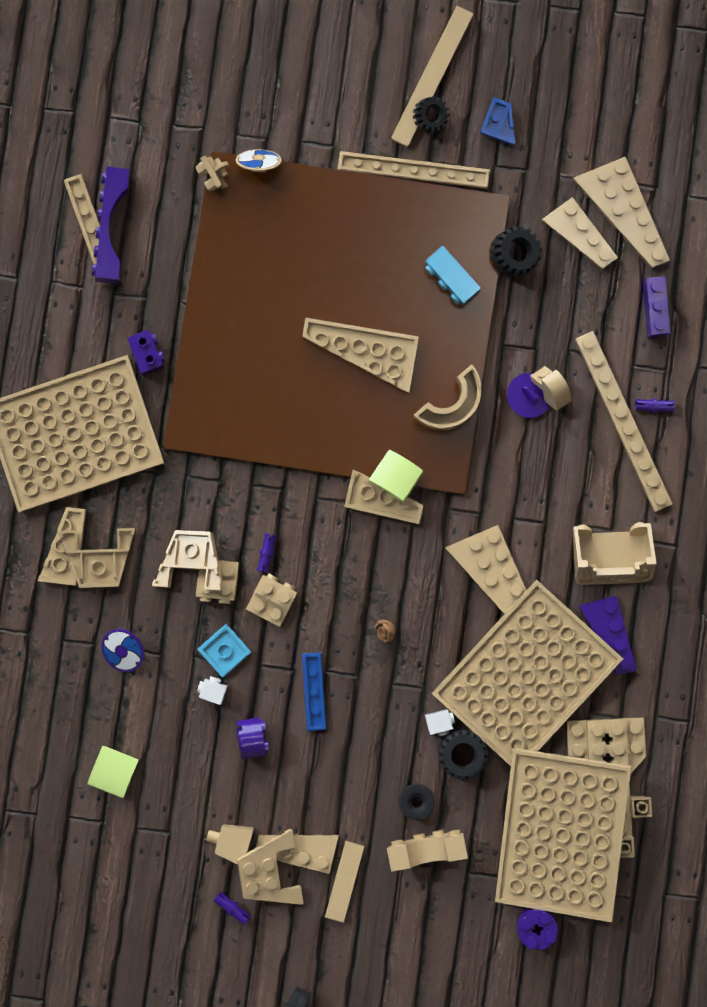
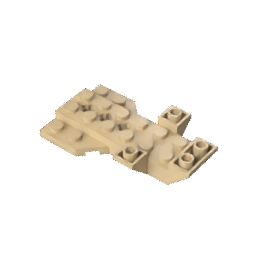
(625, 748)

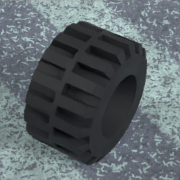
(529, 248)
(470, 770)

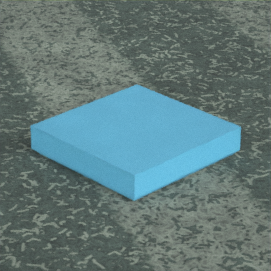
(224, 650)

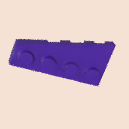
(607, 622)

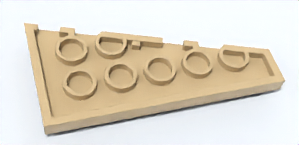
(621, 202)
(373, 350)
(490, 566)

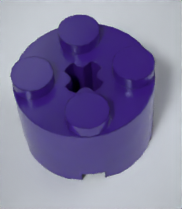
(251, 738)
(547, 931)

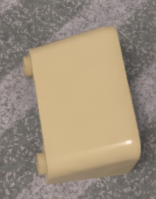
(614, 555)

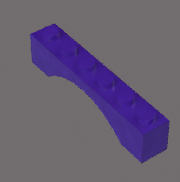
(115, 189)

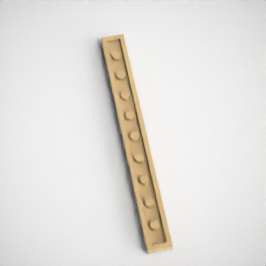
(623, 421)

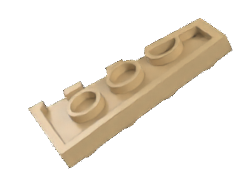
(579, 231)
(372, 499)
(57, 566)
(310, 851)

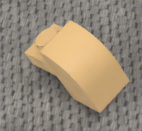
(554, 387)

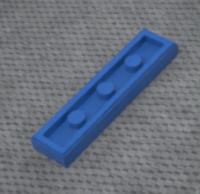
(314, 691)

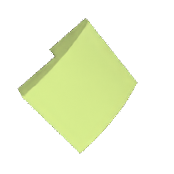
(396, 476)
(112, 772)

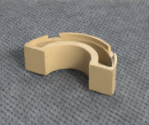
(458, 414)
(427, 849)

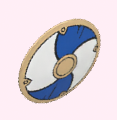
(258, 160)

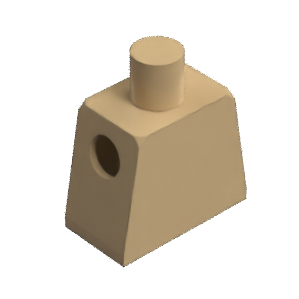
(231, 841)

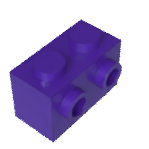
(146, 352)

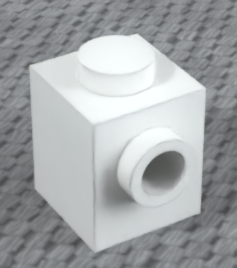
(212, 690)
(440, 722)

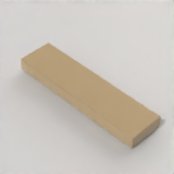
(344, 881)

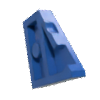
(499, 122)

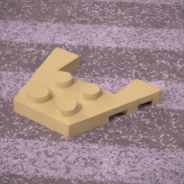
(191, 551)
(100, 566)
(260, 872)

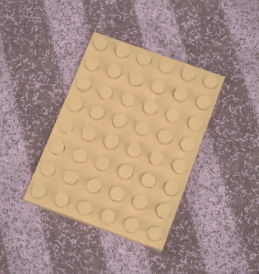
(75, 434)
(527, 674)
(563, 834)

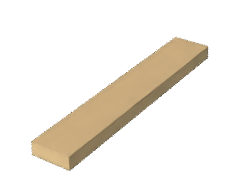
(85, 212)

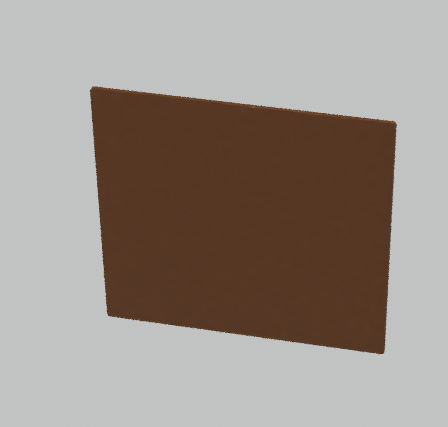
(338, 253)

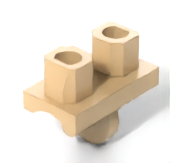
(216, 170)

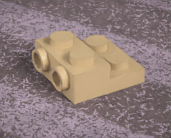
(229, 577)
(272, 599)

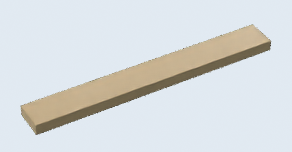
(433, 73)
(414, 170)

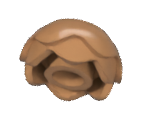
(385, 630)

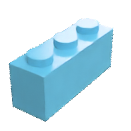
(452, 276)

